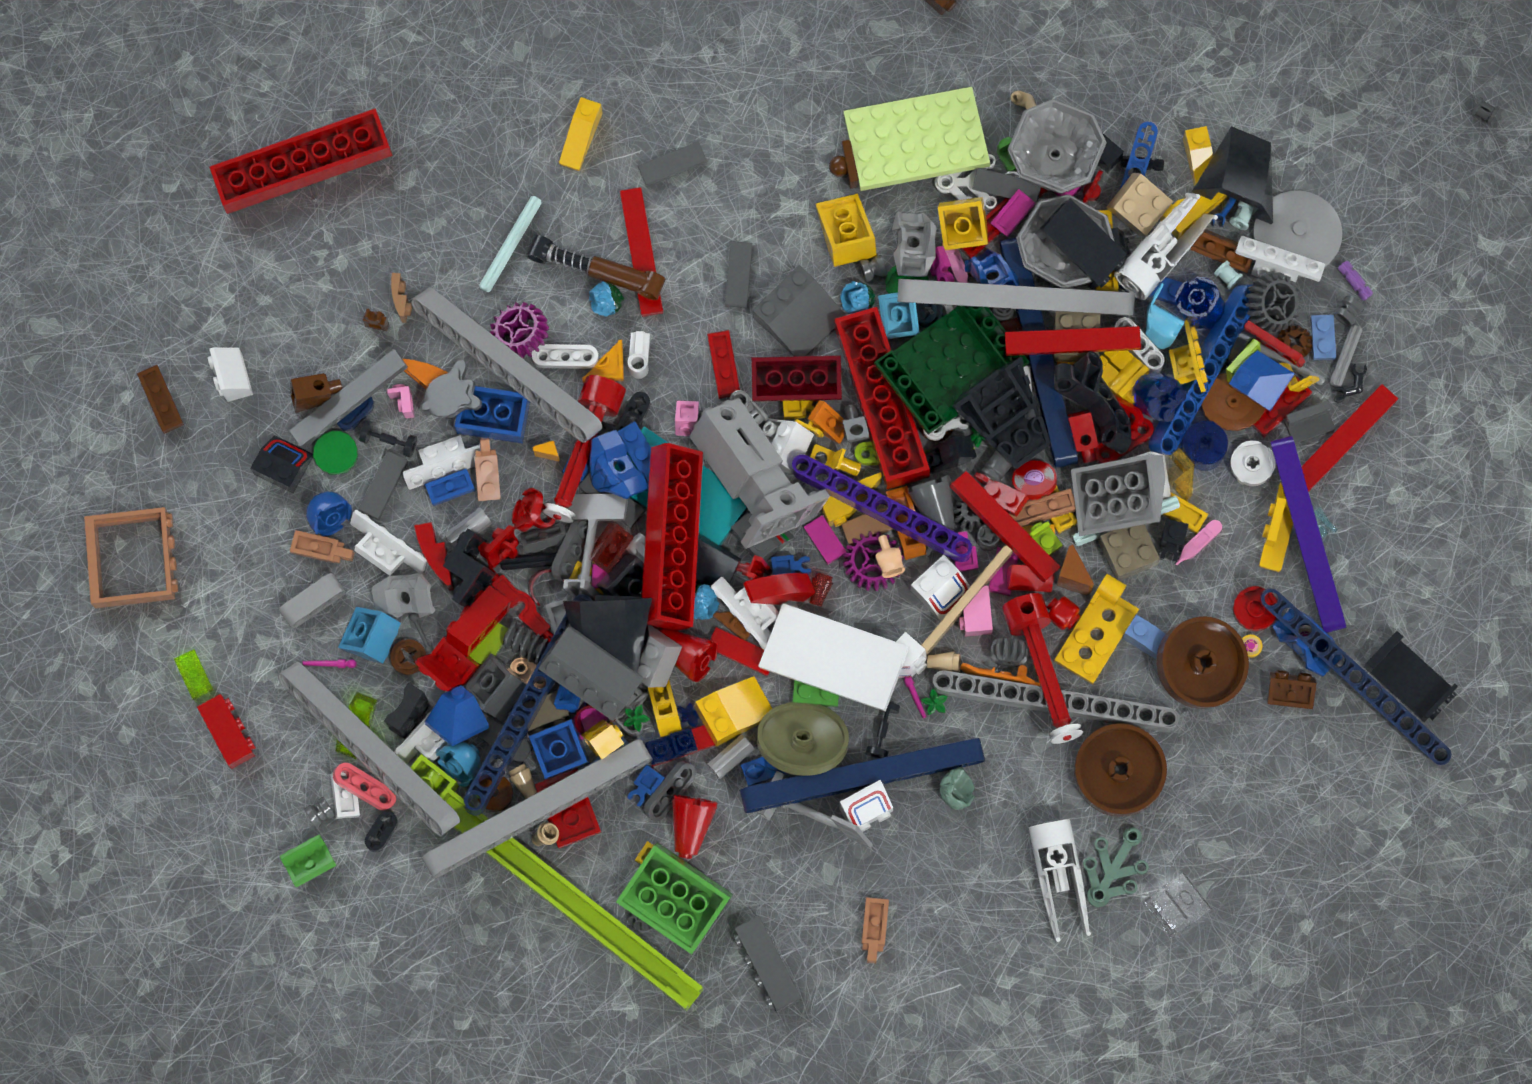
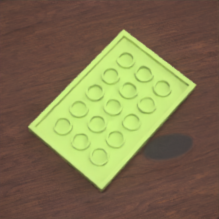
(916, 138)

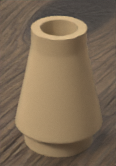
(945, 662)
(523, 780)
(545, 834)

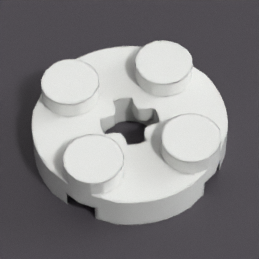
(1245, 474)

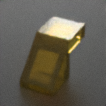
(1184, 484)

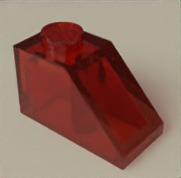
(610, 547)

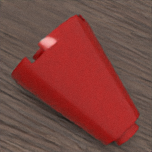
(694, 655)
(691, 823)

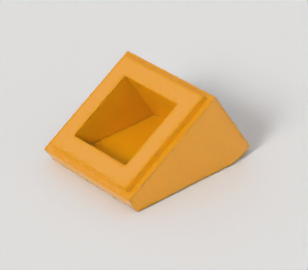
(546, 450)

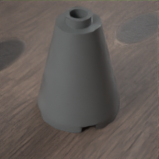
(935, 501)

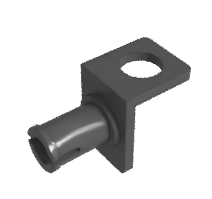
(854, 426)

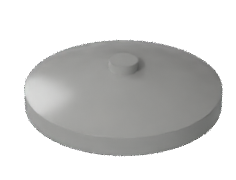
(1302, 226)

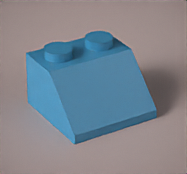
(370, 634)

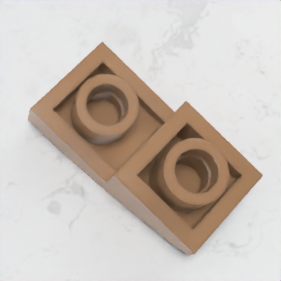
(401, 302)
(863, 525)

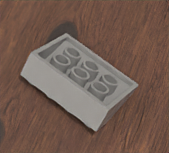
(1118, 494)

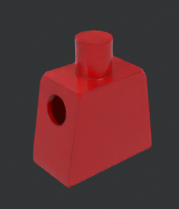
(1082, 424)

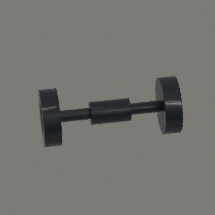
(366, 433)
(878, 752)

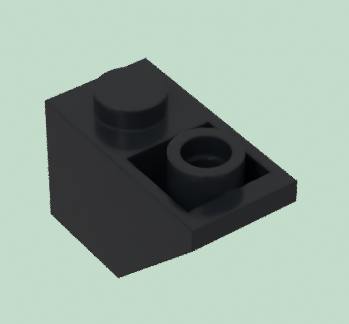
(950, 453)

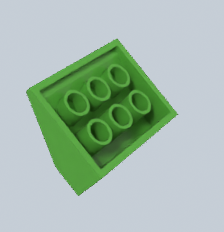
(674, 898)

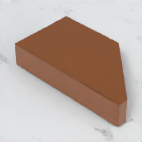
(733, 624)

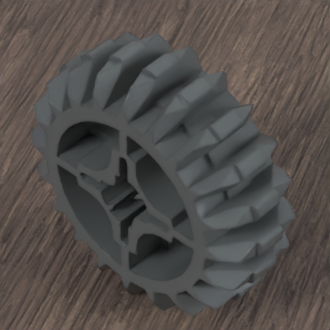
(1279, 305)

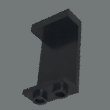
(1083, 242)
(1410, 678)

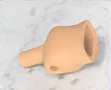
(889, 559)

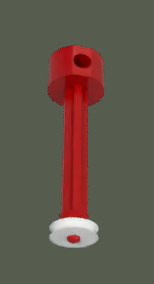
(603, 399)
(1027, 617)

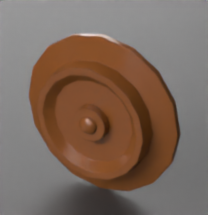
(1229, 407)

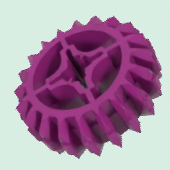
(514, 323)
(866, 567)

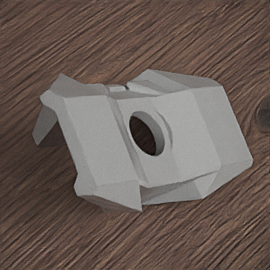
(916, 260)
(388, 595)

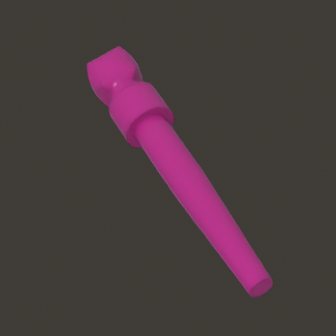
(341, 663)
(909, 683)

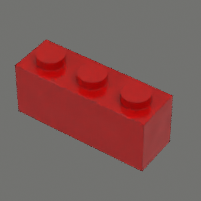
(477, 620)
(227, 730)

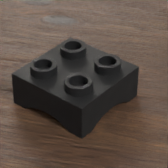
(404, 717)

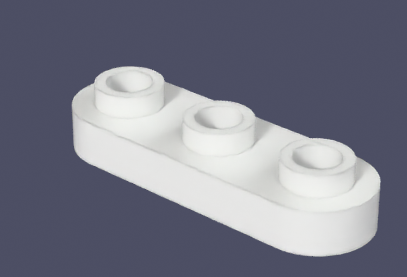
(556, 351)

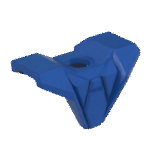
(991, 262)
(604, 477)
(1311, 659)

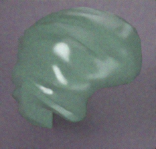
(957, 789)

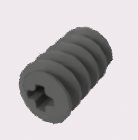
(524, 643)

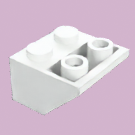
(231, 373)
(788, 440)

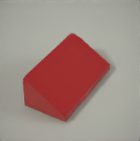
(1023, 579)

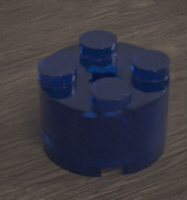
(1200, 302)
(1158, 396)
(1209, 434)

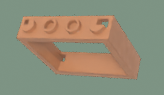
(94, 562)

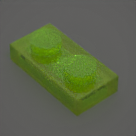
(193, 674)

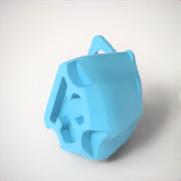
(1161, 324)

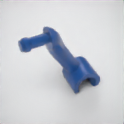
(1225, 211)

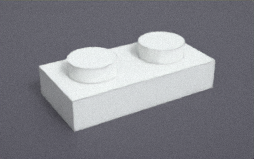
(345, 803)

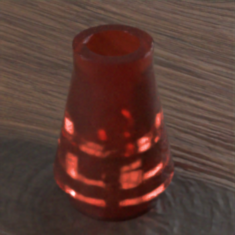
(822, 585)

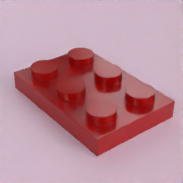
(575, 821)

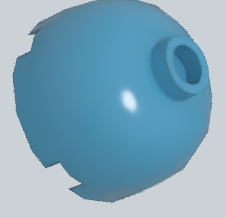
(460, 762)

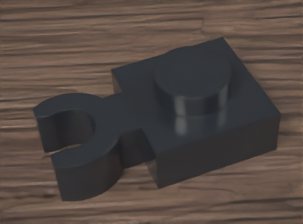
(1120, 239)

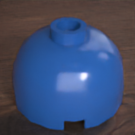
(327, 513)

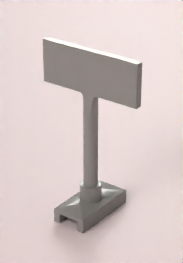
(592, 509)
(850, 830)

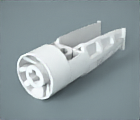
(1160, 251)
(1052, 838)

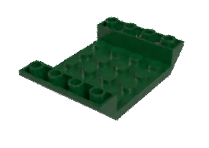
(945, 363)

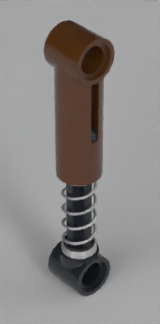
(644, 283)

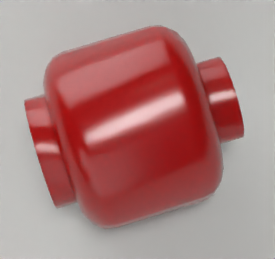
(1063, 613)

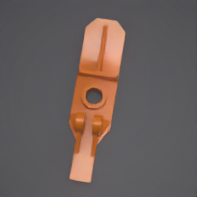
(1002, 675)

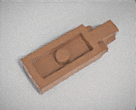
(487, 472)
(320, 548)
(874, 927)

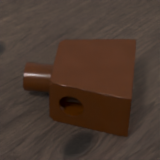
(312, 391)

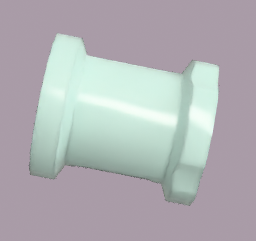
(1242, 216)
(1228, 275)

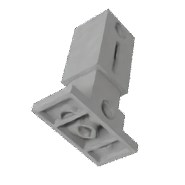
(752, 471)

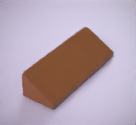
(1221, 250)

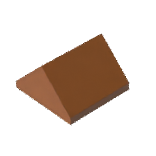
(1074, 574)

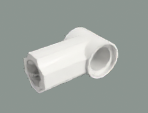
(639, 353)

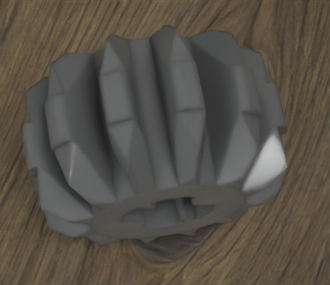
(962, 516)
(1009, 652)

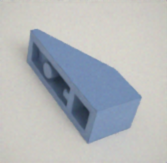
(1144, 636)

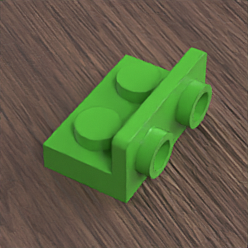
(808, 694)

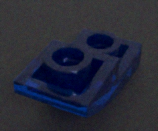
(672, 746)

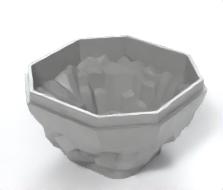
(1058, 131)
(1043, 256)

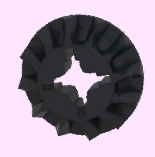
(926, 319)

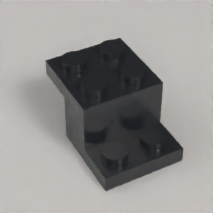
(463, 564)

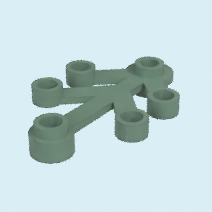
(1113, 870)

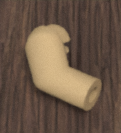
(1023, 99)

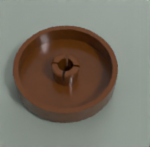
(1181, 668)
(1116, 793)

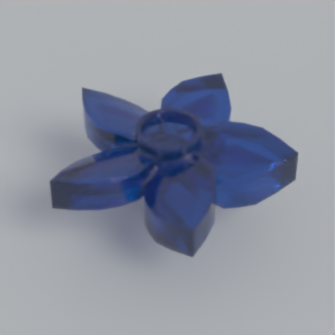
(688, 715)

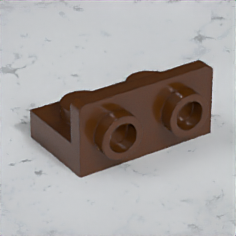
(1291, 689)

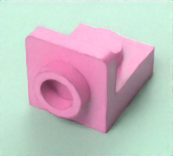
(405, 404)
(686, 417)

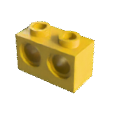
(603, 738)

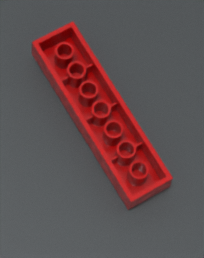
(300, 161)
(886, 416)
(672, 535)

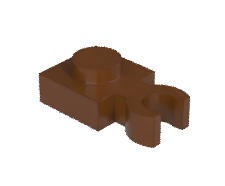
(375, 320)

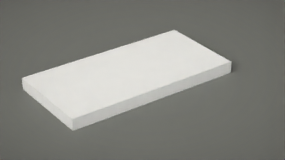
(834, 657)

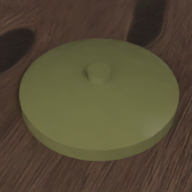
(802, 738)

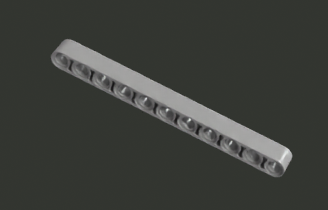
(1015, 297)
(506, 365)
(1088, 701)
(369, 749)
(536, 808)

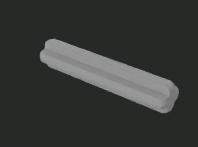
(1346, 356)

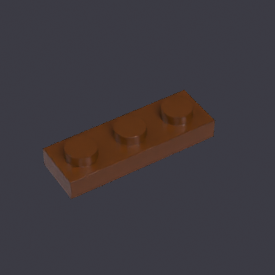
(160, 399)

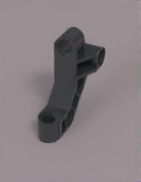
(1085, 386)

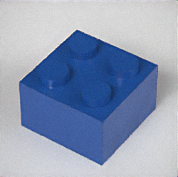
(559, 749)

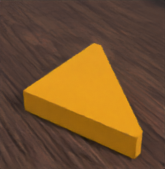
(610, 364)

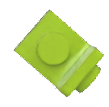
(1045, 537)

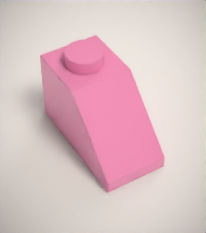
(977, 615)

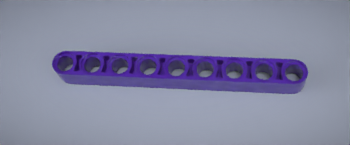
(887, 517)
(1308, 534)

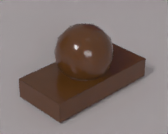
(845, 164)

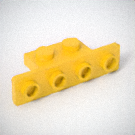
(1187, 362)
(1276, 533)

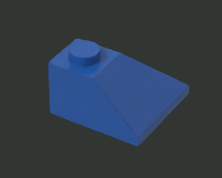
(1261, 380)
(456, 716)

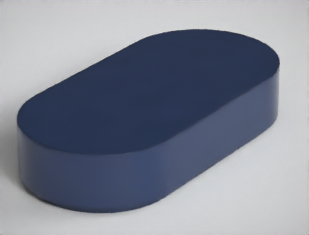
(355, 417)

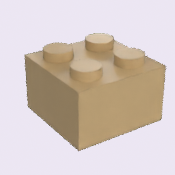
(1139, 204)

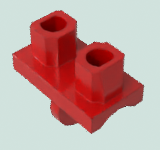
(502, 546)

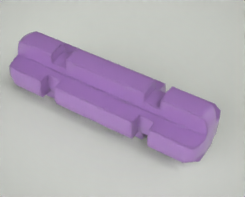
(1355, 280)

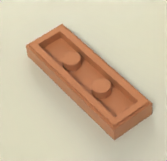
(1046, 508)

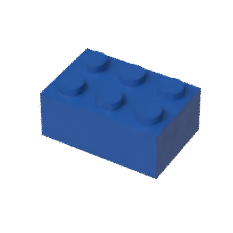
(499, 418)

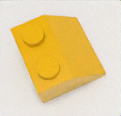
(963, 223)

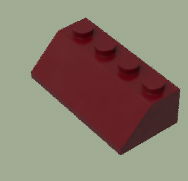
(796, 378)

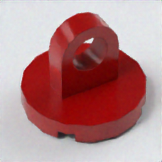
(528, 511)

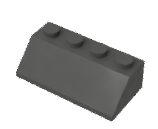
(590, 673)

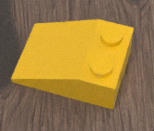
(846, 230)
(733, 710)

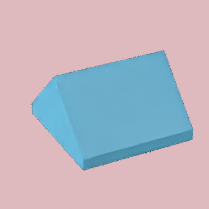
(898, 317)

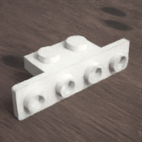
(1274, 259)
(440, 461)
(384, 548)
(752, 615)
(420, 740)

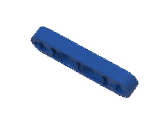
(1133, 161)

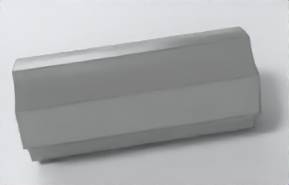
(475, 522)
(730, 756)

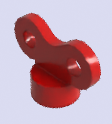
(1092, 189)

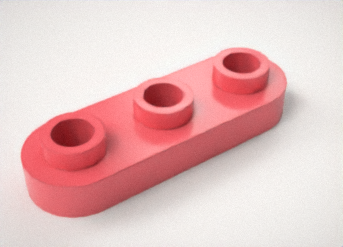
(374, 788)

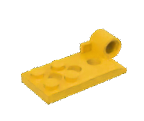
(1106, 598)

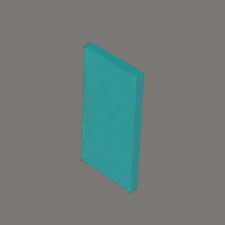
(717, 507)

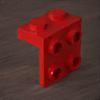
(447, 666)

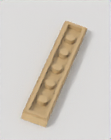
(958, 608)

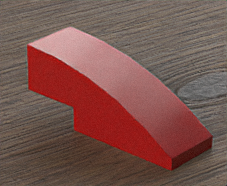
(434, 553)
(779, 588)

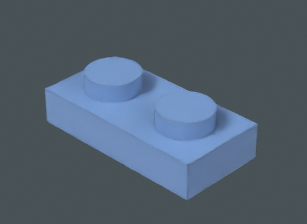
(1323, 337)

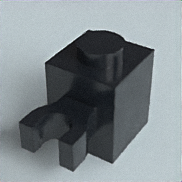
(1173, 538)

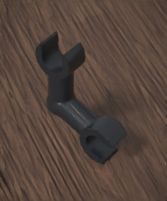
(1356, 389)

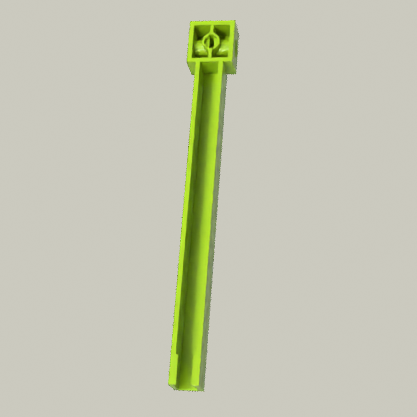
(569, 899)

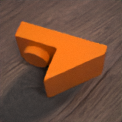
(828, 421)

